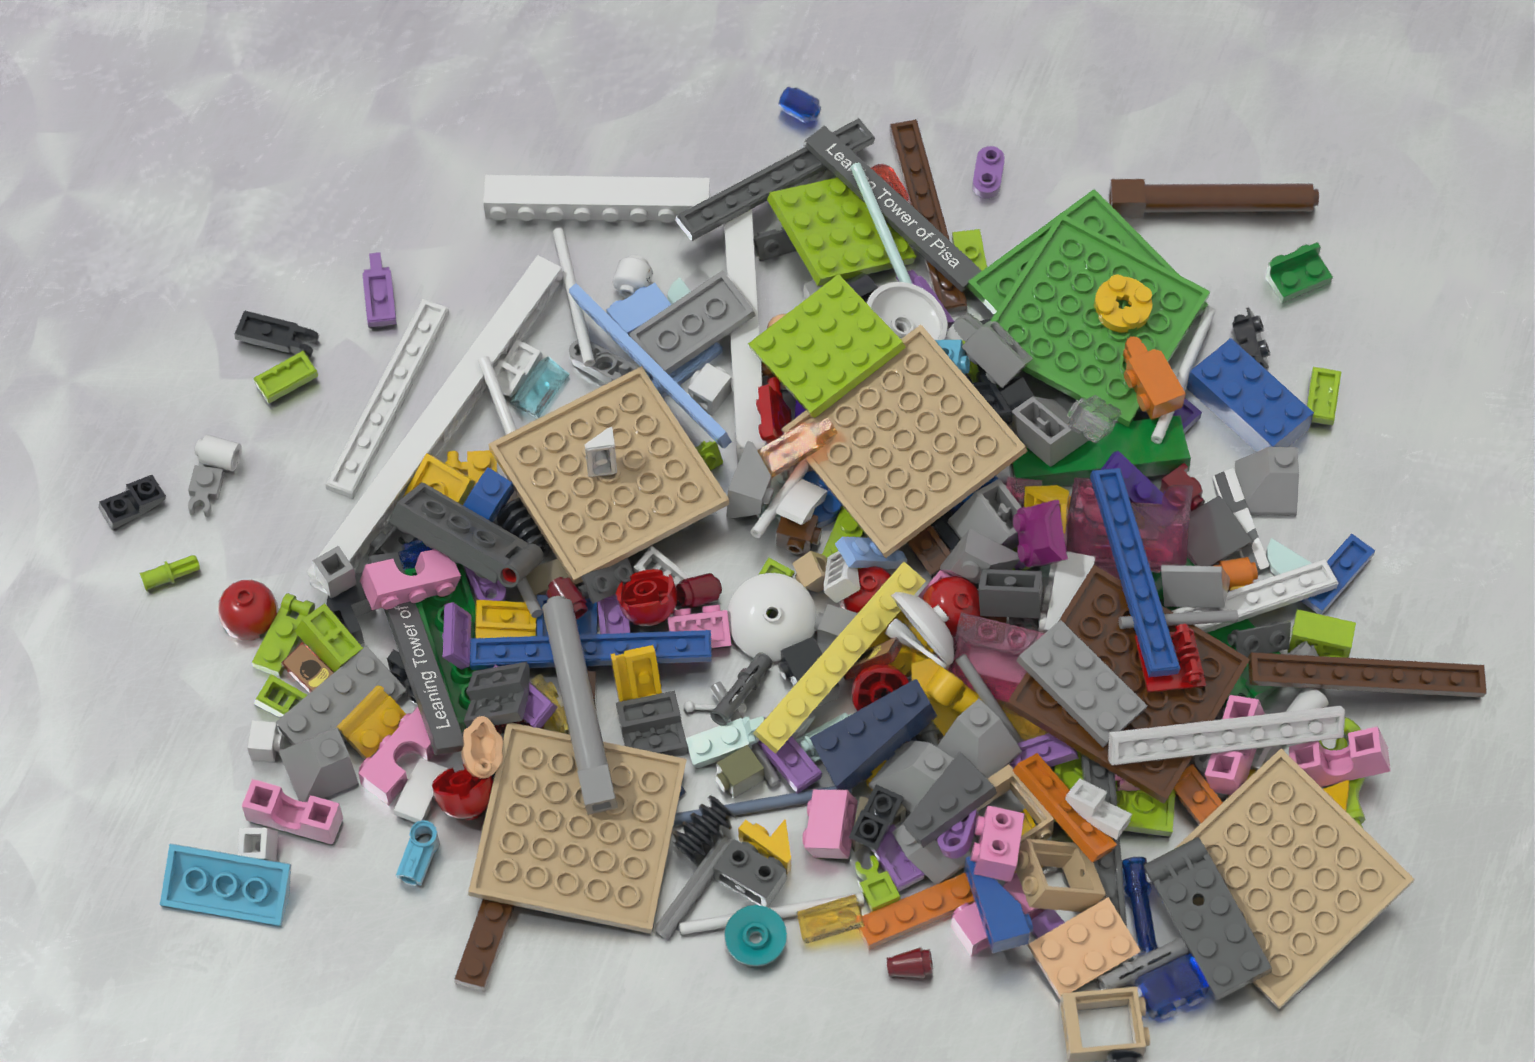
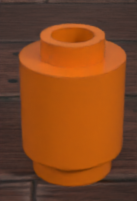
(1240, 571)

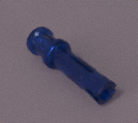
(1138, 889)

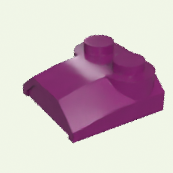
(1040, 534)

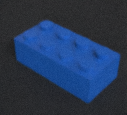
(1249, 398)

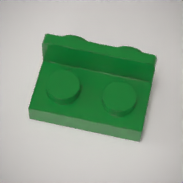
(1298, 272)

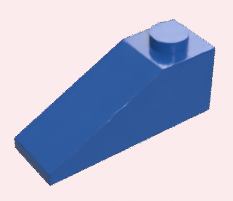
(489, 495)
(999, 912)

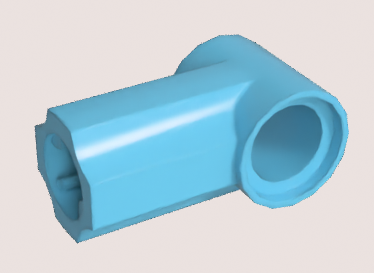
(417, 854)

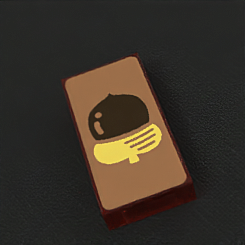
(879, 654)
(306, 667)

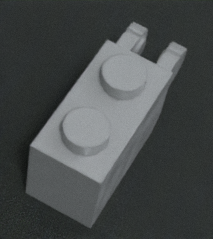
(991, 349)

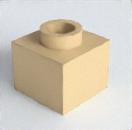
(811, 571)

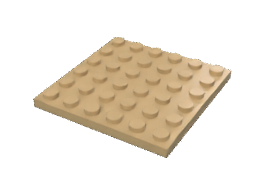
(910, 443)
(609, 517)
(554, 856)
(1297, 871)

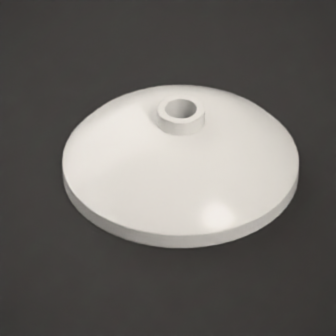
(908, 306)
(929, 624)
(757, 632)

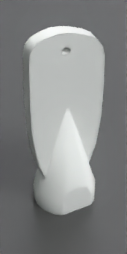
(906, 637)

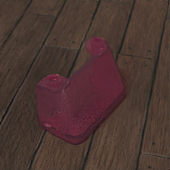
(1161, 526)

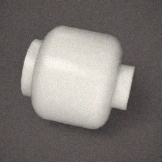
(631, 275)

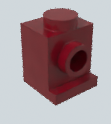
(1180, 477)

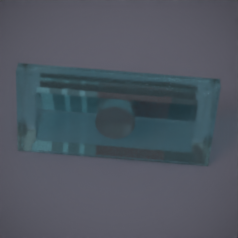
(540, 387)

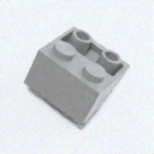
(1044, 429)
(989, 514)

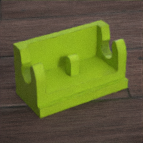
(1328, 634)
(328, 638)

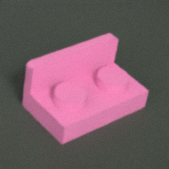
(710, 619)

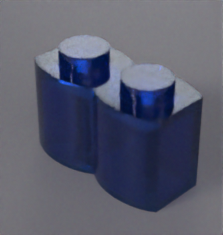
(1172, 987)

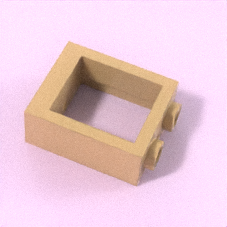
(1007, 780)
(1084, 889)
(1101, 999)

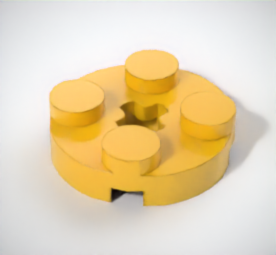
(1123, 289)

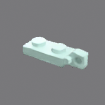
(722, 741)

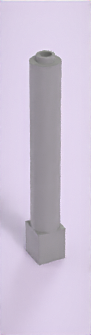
(579, 706)

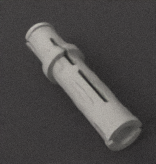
(1173, 951)

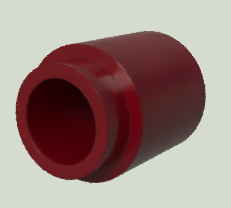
(567, 588)
(698, 590)

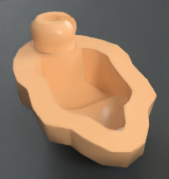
(482, 748)

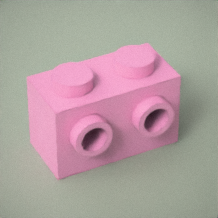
(830, 823)
(998, 843)

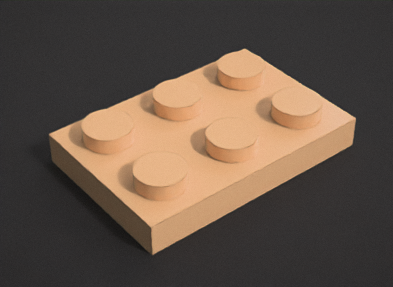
(1084, 948)

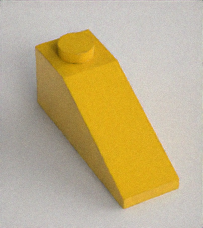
(1041, 494)

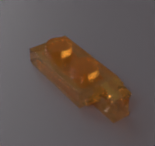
(796, 445)

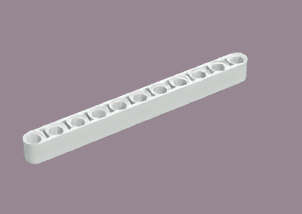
(745, 364)

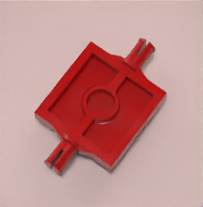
(773, 411)

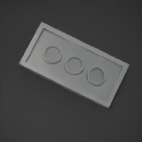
(693, 323)
(1081, 683)
(338, 696)

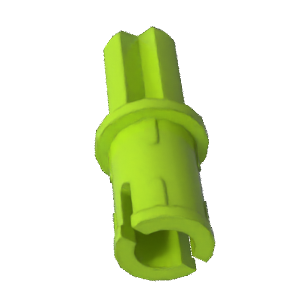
(169, 572)

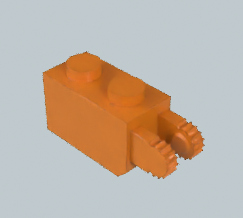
(1152, 379)

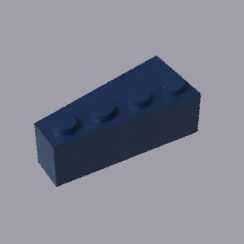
(872, 734)

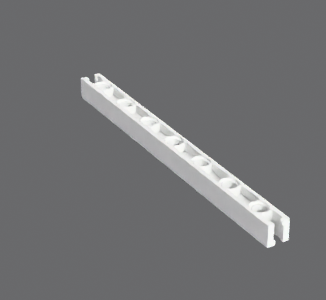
(444, 412)

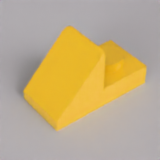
(769, 846)

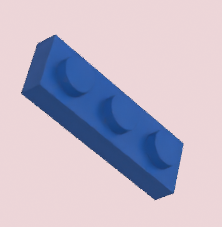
(1345, 565)

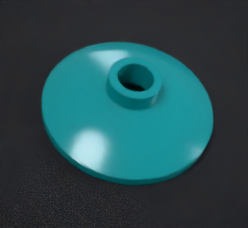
(755, 921)

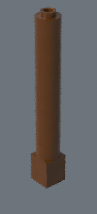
(1135, 197)

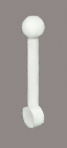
(690, 706)

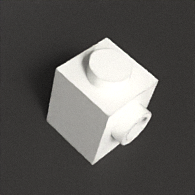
(710, 387)

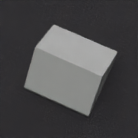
(1194, 586)

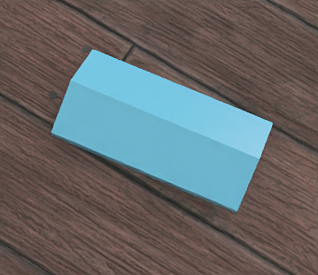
(226, 884)

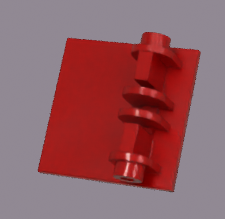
(1190, 671)

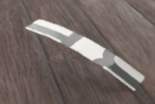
(1230, 491)

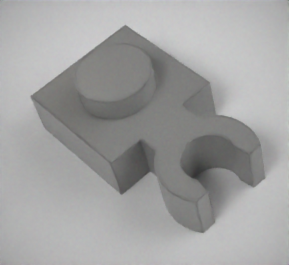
(204, 485)

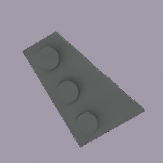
(949, 800)

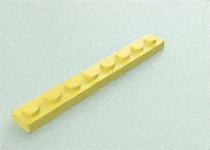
(837, 659)

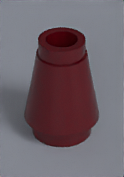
(911, 963)

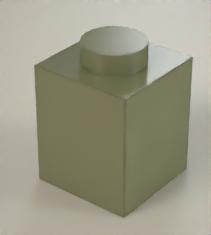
(739, 771)

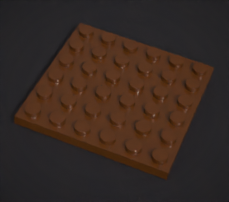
(1094, 619)

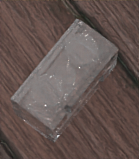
(1093, 418)

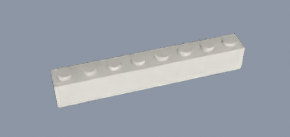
(591, 197)

